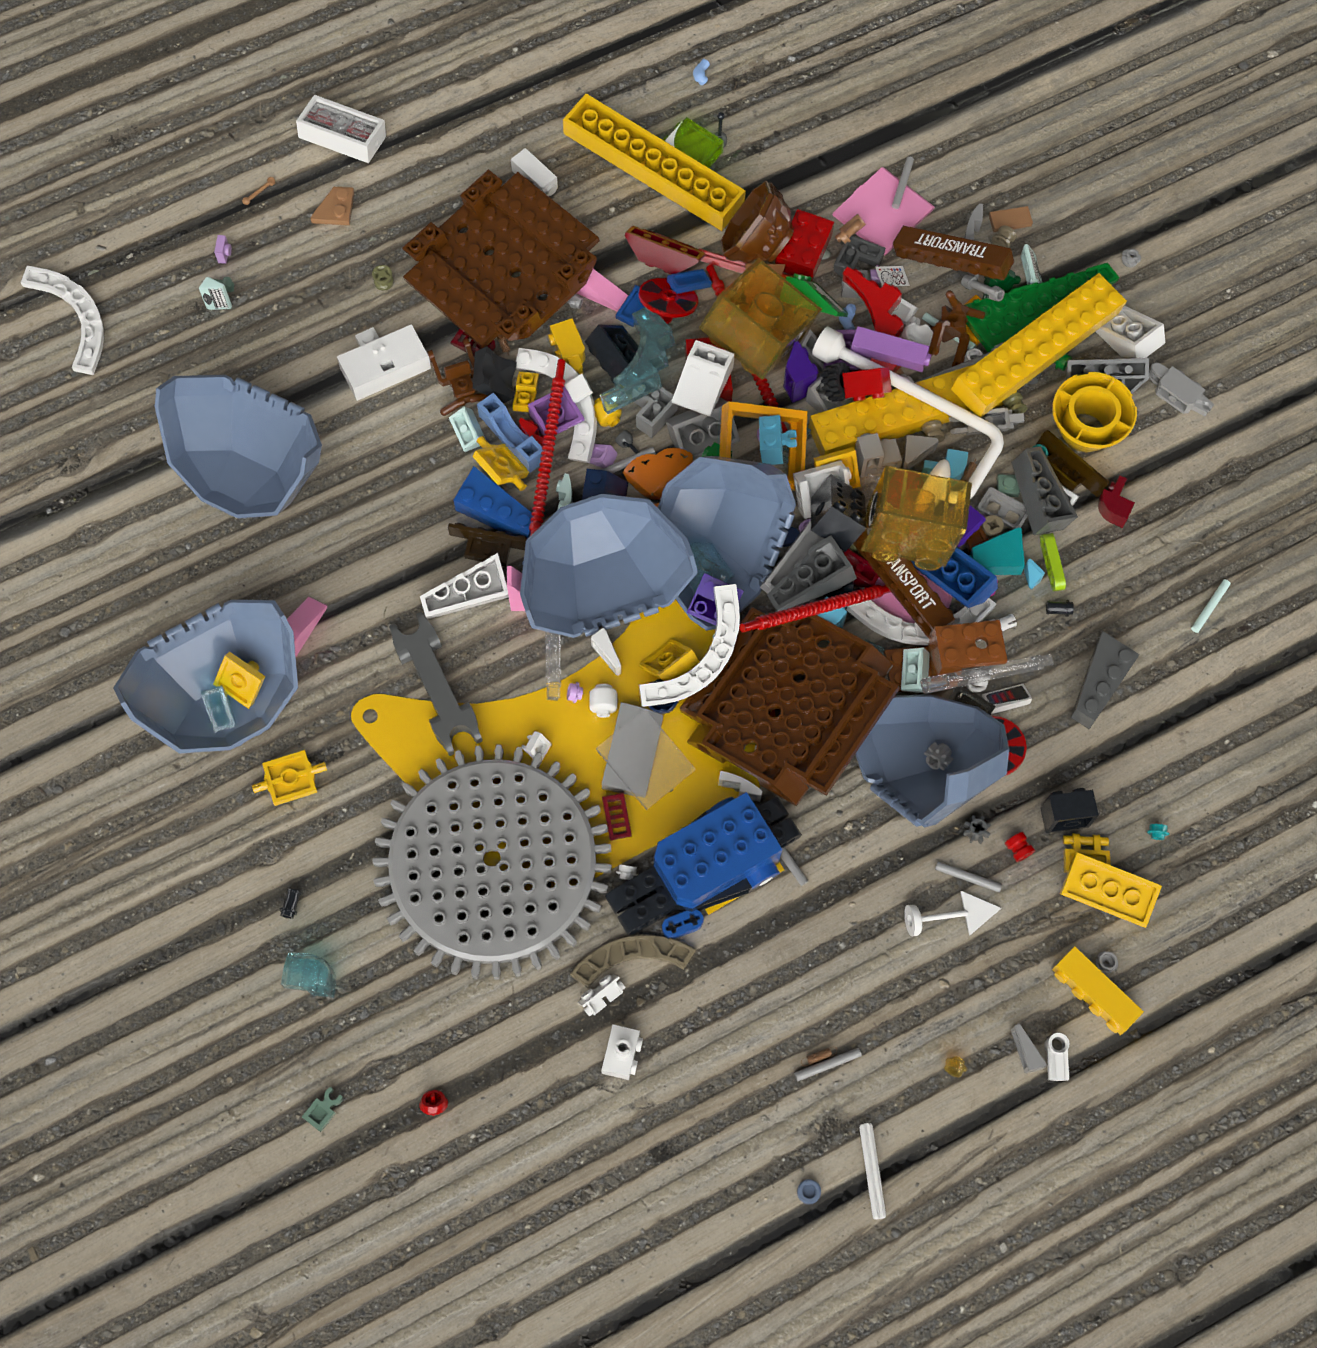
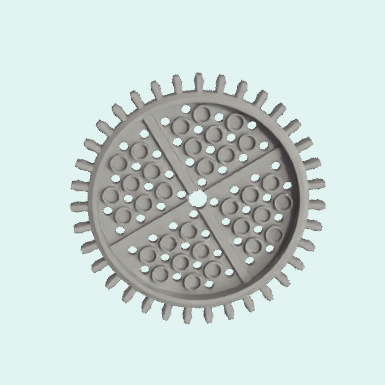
(549, 924)

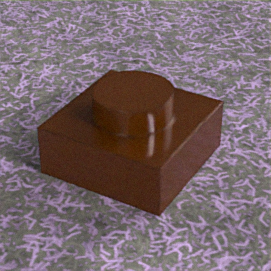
(975, 539)

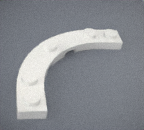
(91, 323)
(585, 431)
(906, 632)
(712, 663)

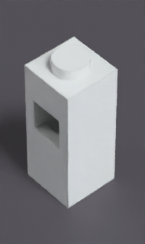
(534, 171)

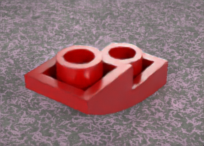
(530, 429)

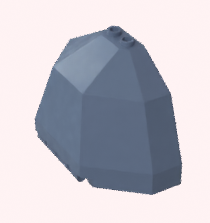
(236, 443)
(739, 511)
(603, 565)
(166, 679)
(896, 761)

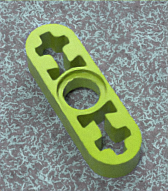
(1052, 562)

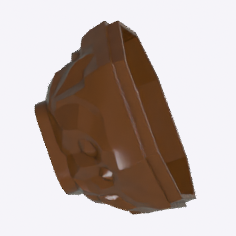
(758, 227)

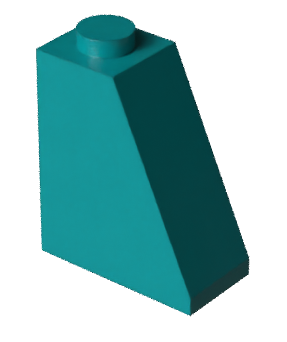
(1001, 554)

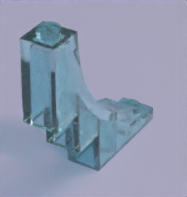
(642, 373)

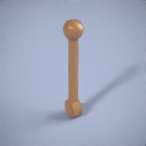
(270, 181)

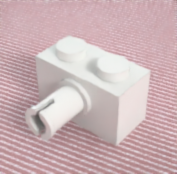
(621, 1052)

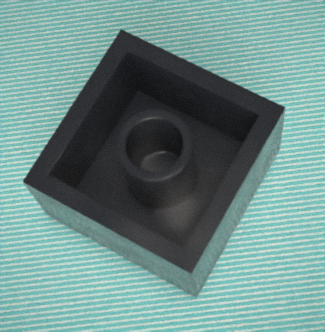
(1069, 810)

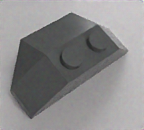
(1129, 371)

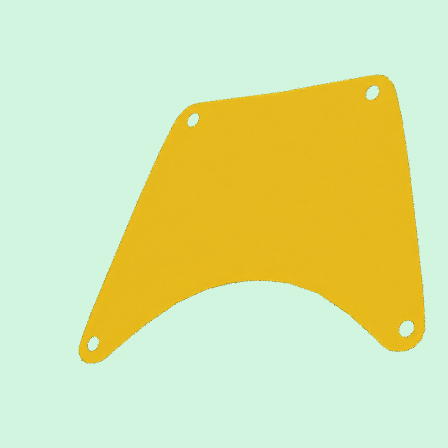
(409, 744)

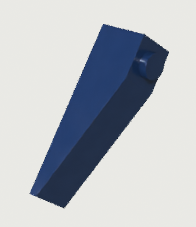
(603, 482)

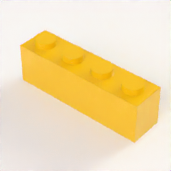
(1097, 991)

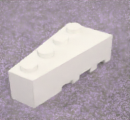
(468, 589)

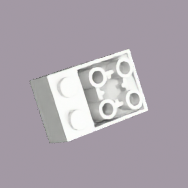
(703, 378)

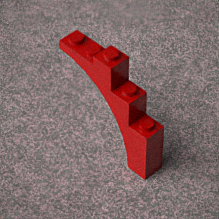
(880, 304)

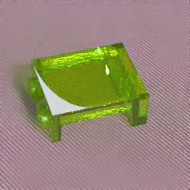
(696, 142)

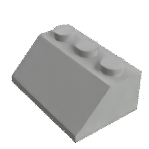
(697, 431)

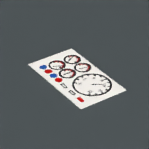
(892, 275)

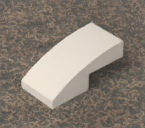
(733, 781)

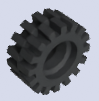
(834, 382)

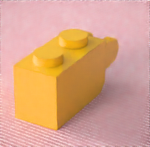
(568, 344)

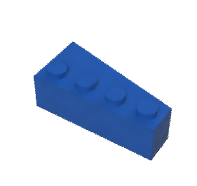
(492, 505)

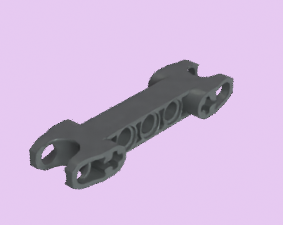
(451, 717)

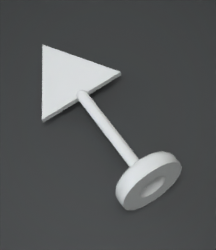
(975, 911)

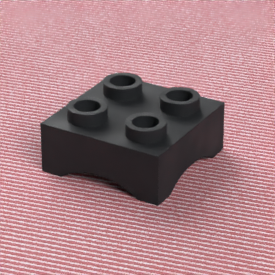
(493, 374)

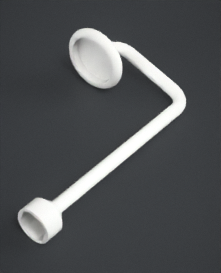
(832, 347)

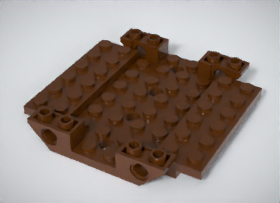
(527, 237)
(819, 718)

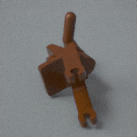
(952, 326)
(459, 378)

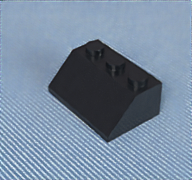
(612, 348)

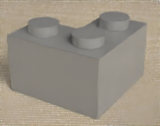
(655, 410)
(876, 454)

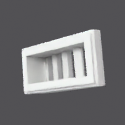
(602, 644)

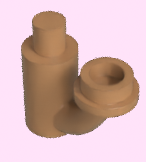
(850, 229)

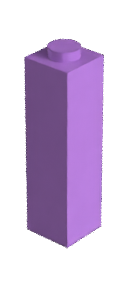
(891, 349)

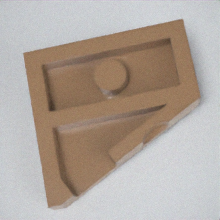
(335, 208)

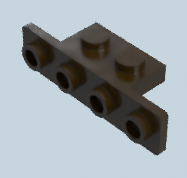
(1070, 467)
(484, 543)

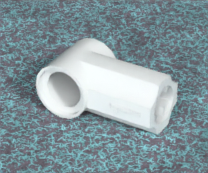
(1057, 1060)

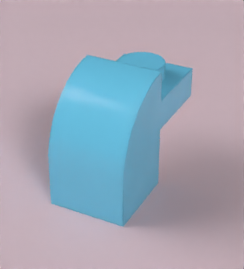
(957, 461)

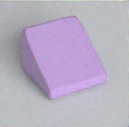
(603, 455)

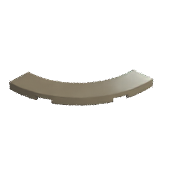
(629, 949)

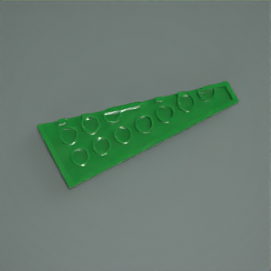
(1026, 304)

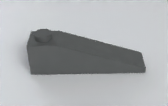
(816, 575)

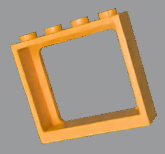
(797, 421)

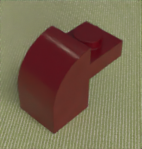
(1113, 506)

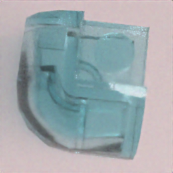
(309, 974)

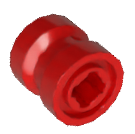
(1020, 846)

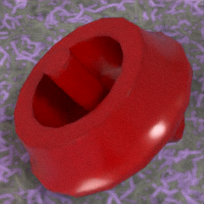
(433, 1102)

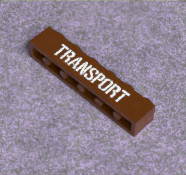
(953, 252)
(911, 591)

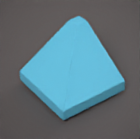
(1033, 573)

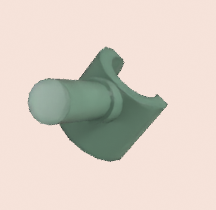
(229, 285)

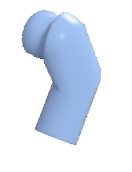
(699, 72)
(847, 321)

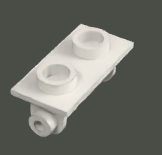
(593, 998)

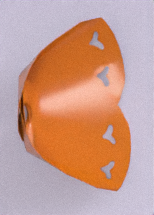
(657, 472)

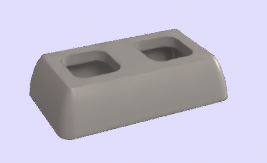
(1006, 503)

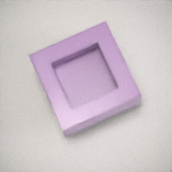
(222, 249)

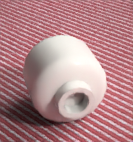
(603, 700)

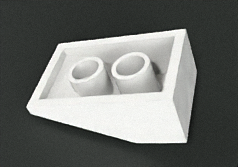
(1133, 334)

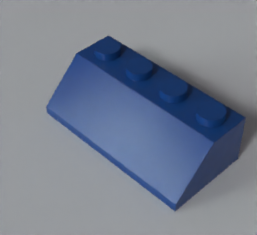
(963, 579)

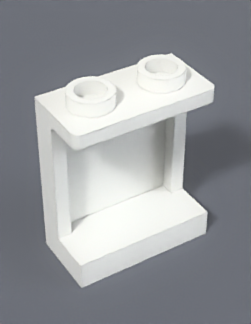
(810, 480)

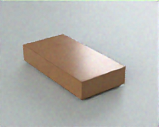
(1014, 218)

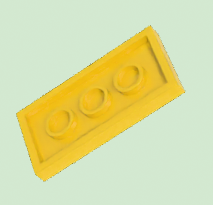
(1110, 889)

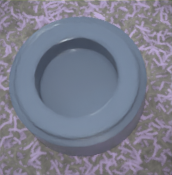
(808, 1191)

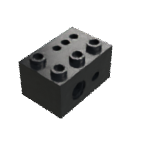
(838, 512)

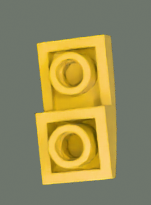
(525, 391)

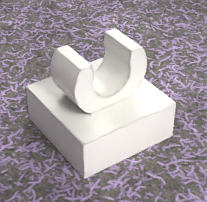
(537, 743)

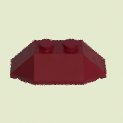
(662, 251)

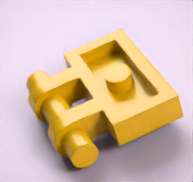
(1076, 842)

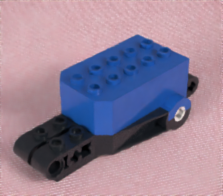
(708, 862)

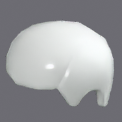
(918, 333)

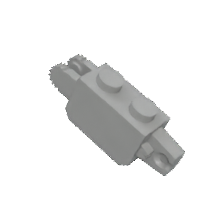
(1179, 390)
(1000, 417)

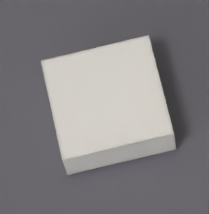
(579, 388)

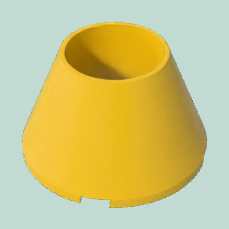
(1099, 397)

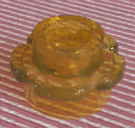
(955, 1066)

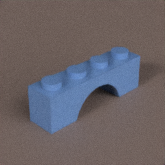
(498, 419)

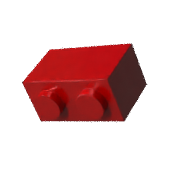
(867, 382)

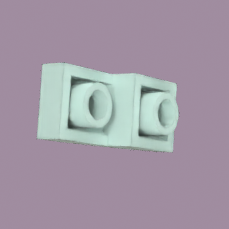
(564, 490)

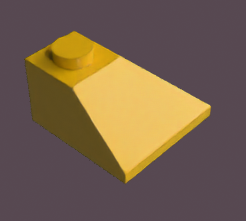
(670, 661)

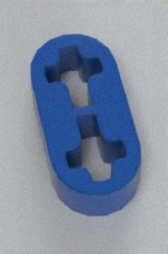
(684, 929)

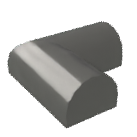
(857, 251)

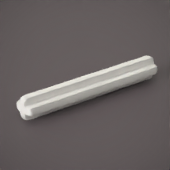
(872, 1171)

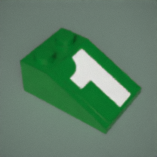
(817, 295)

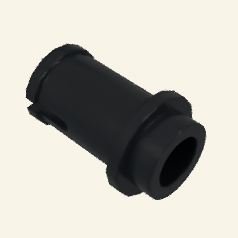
(1065, 608)
(290, 904)

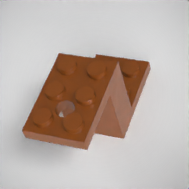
(955, 648)

